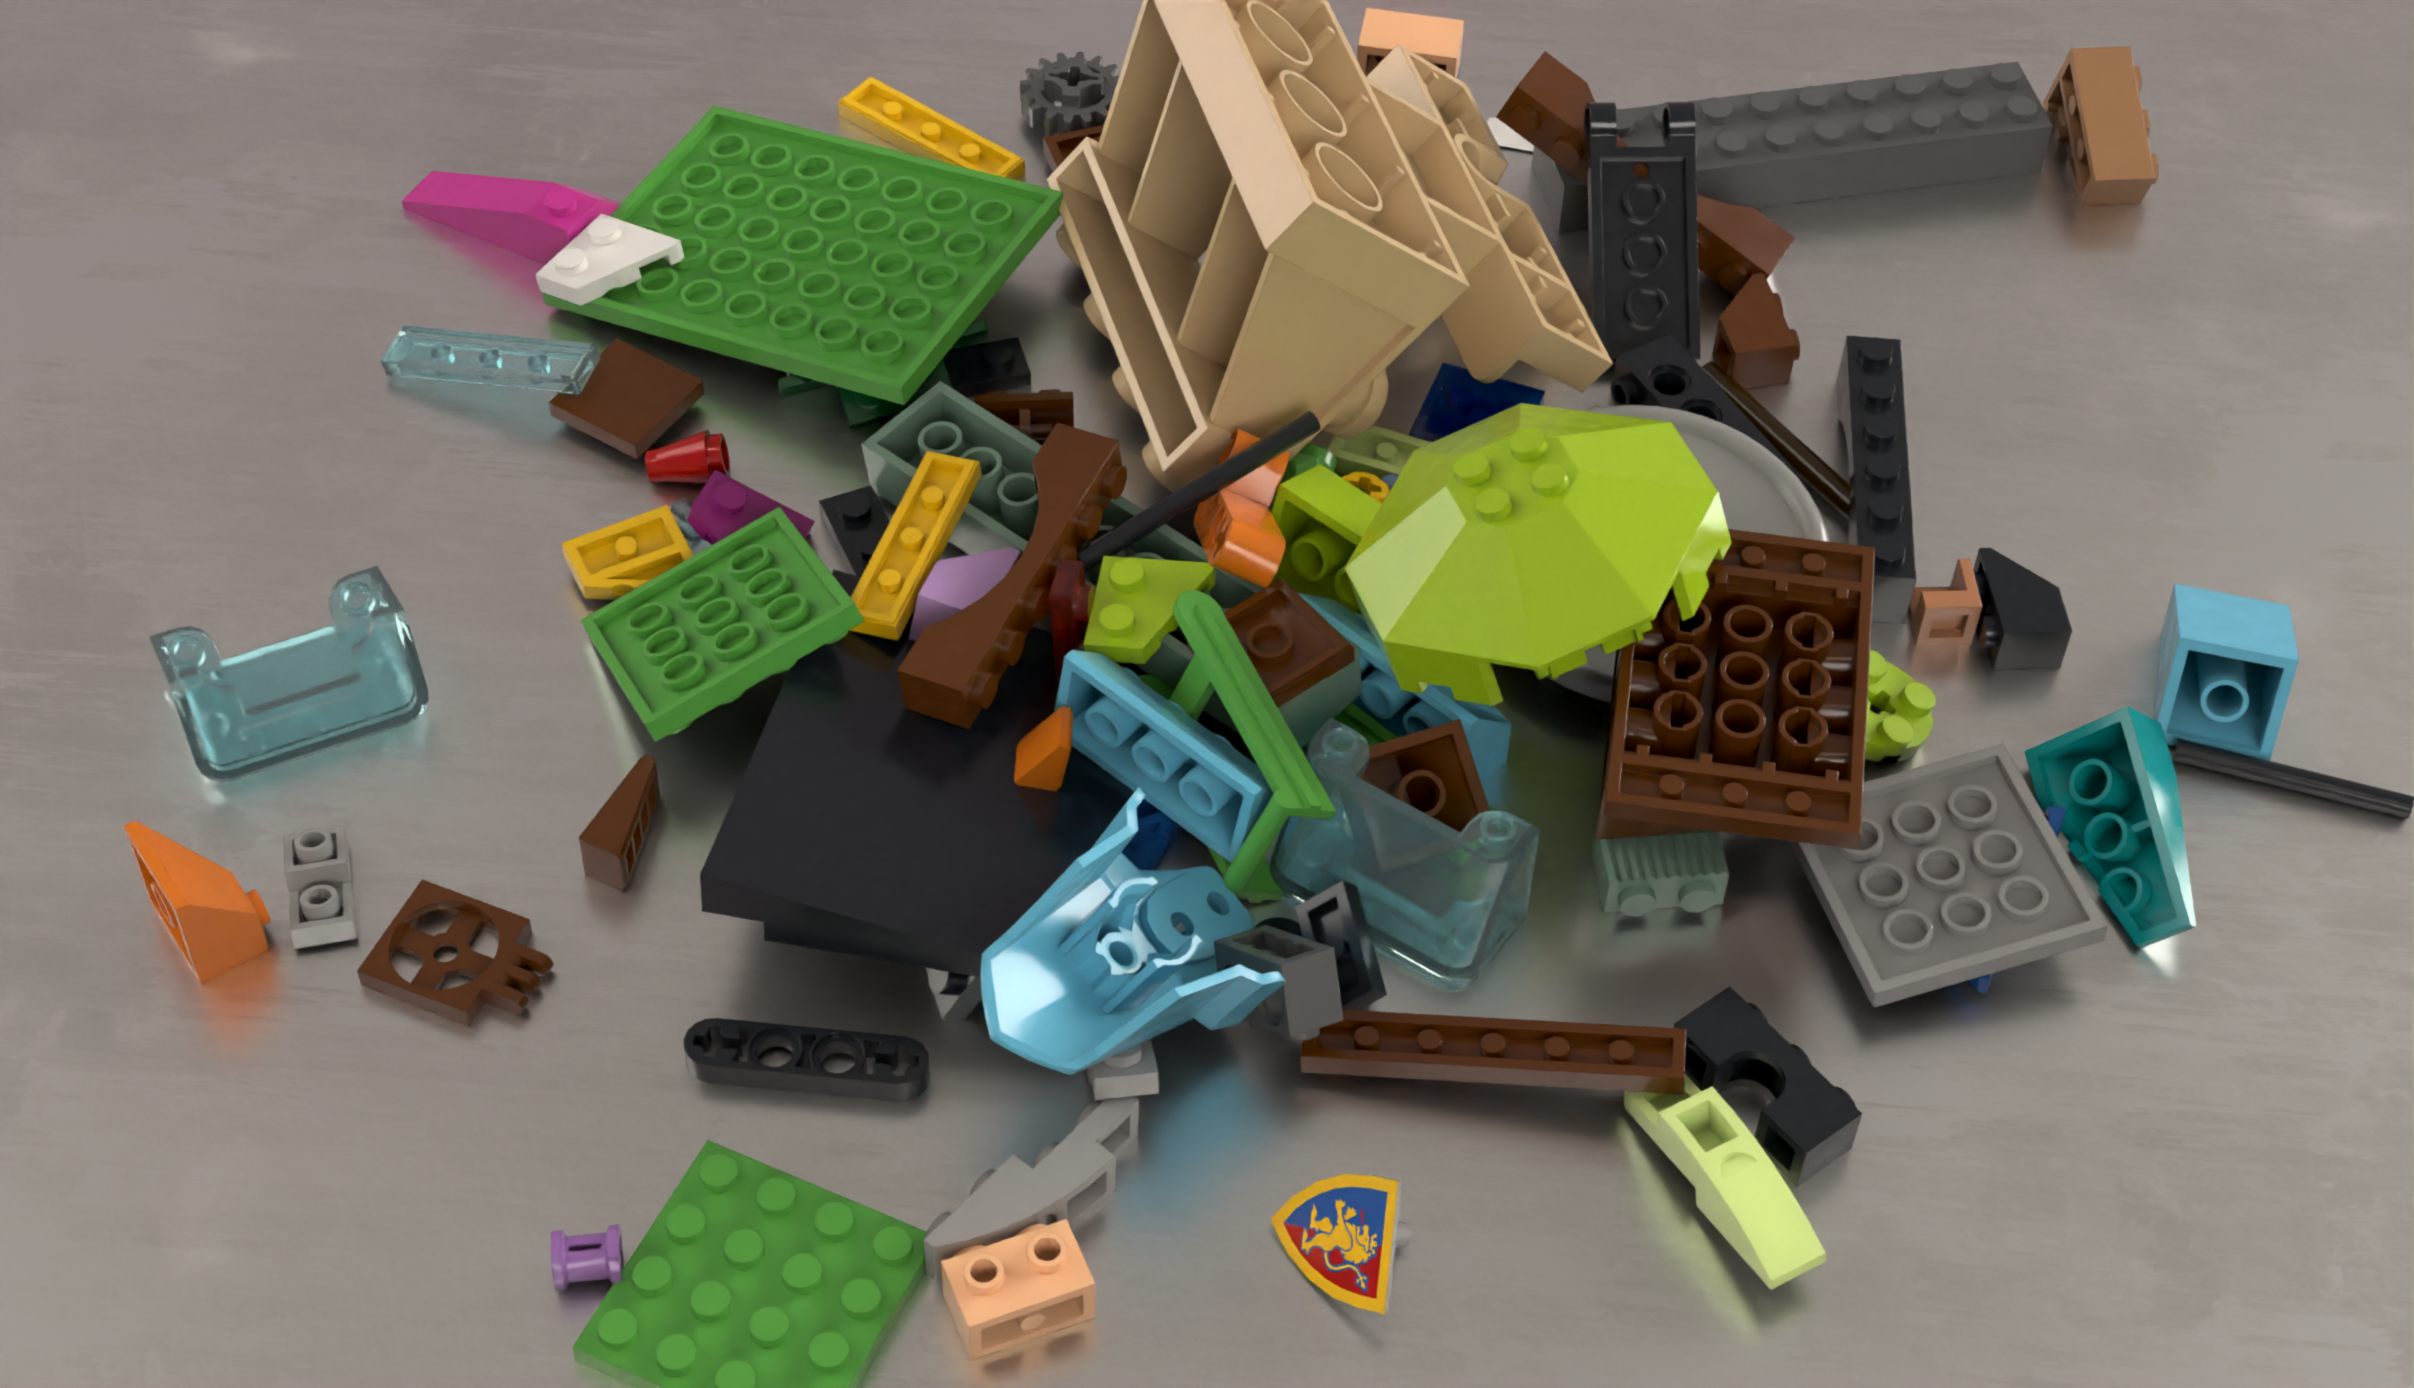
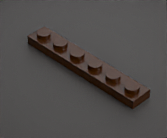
(1500, 1051)

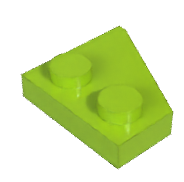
(1137, 602)

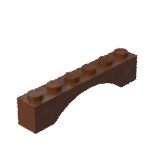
(1550, 115)
(961, 658)

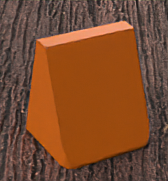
(1045, 752)

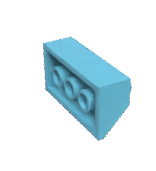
(1409, 711)
(1163, 751)

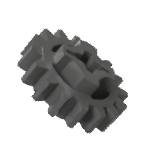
(1068, 93)

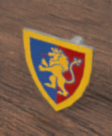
(1346, 1236)

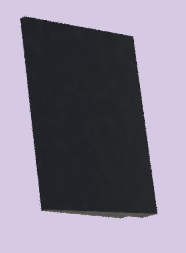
(895, 826)

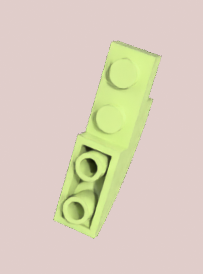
(1732, 1179)

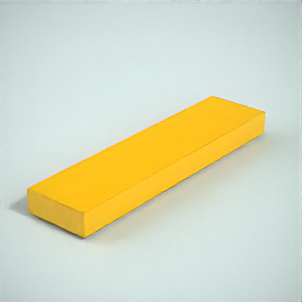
(924, 131)
(913, 543)

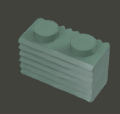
(1660, 872)

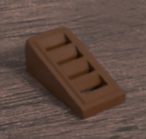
(619, 828)

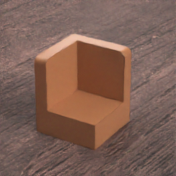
(1947, 613)

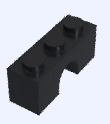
(1807, 1116)

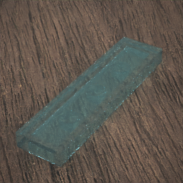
(491, 359)

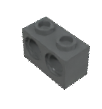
(1311, 988)

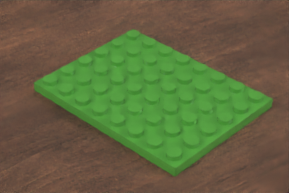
(821, 252)

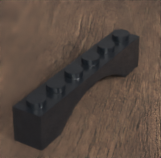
(1879, 475)

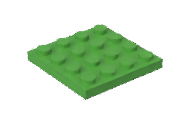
(720, 623)
(754, 1285)

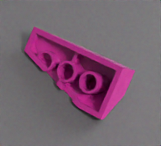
(510, 213)

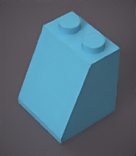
(2224, 670)

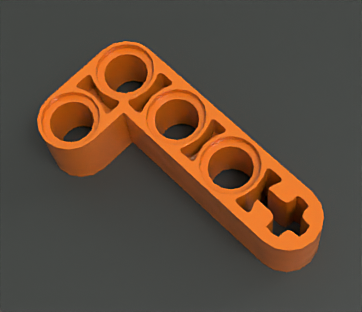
(1237, 521)

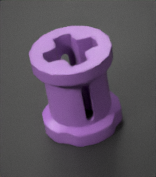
(586, 1257)

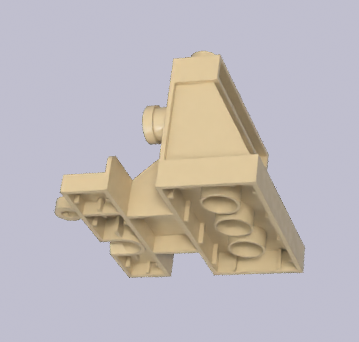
(1328, 223)

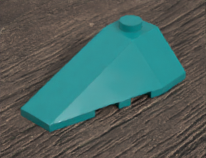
(2122, 818)

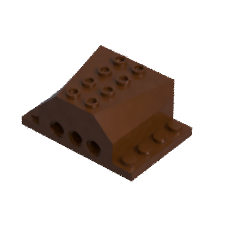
(1750, 704)

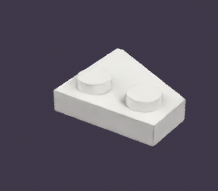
(604, 258)

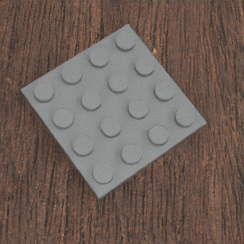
(1950, 879)

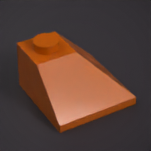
(199, 904)

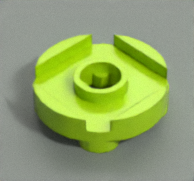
(1905, 712)

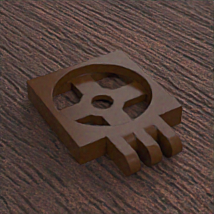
(495, 980)

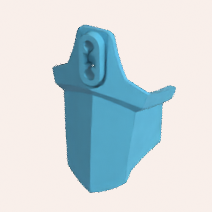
(1106, 968)

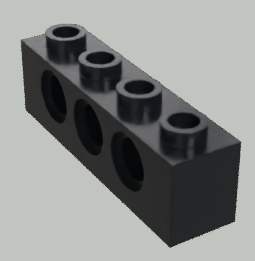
(1669, 377)

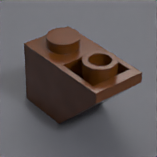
(1755, 339)

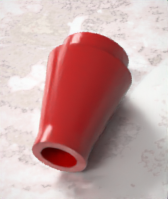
(689, 459)

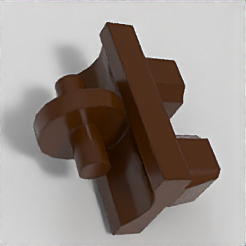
(1030, 412)

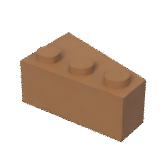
(2104, 126)

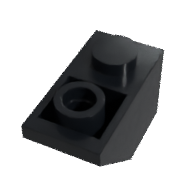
(2020, 616)

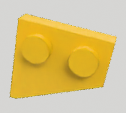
(626, 554)

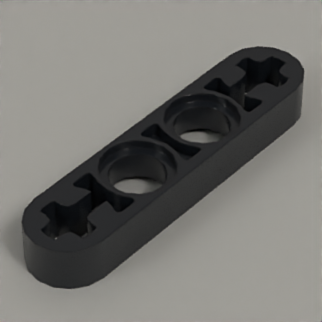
(804, 1069)

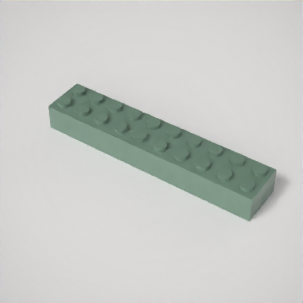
(1005, 514)

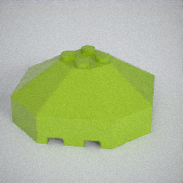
(1534, 546)

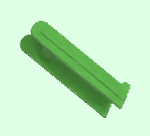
(1225, 667)

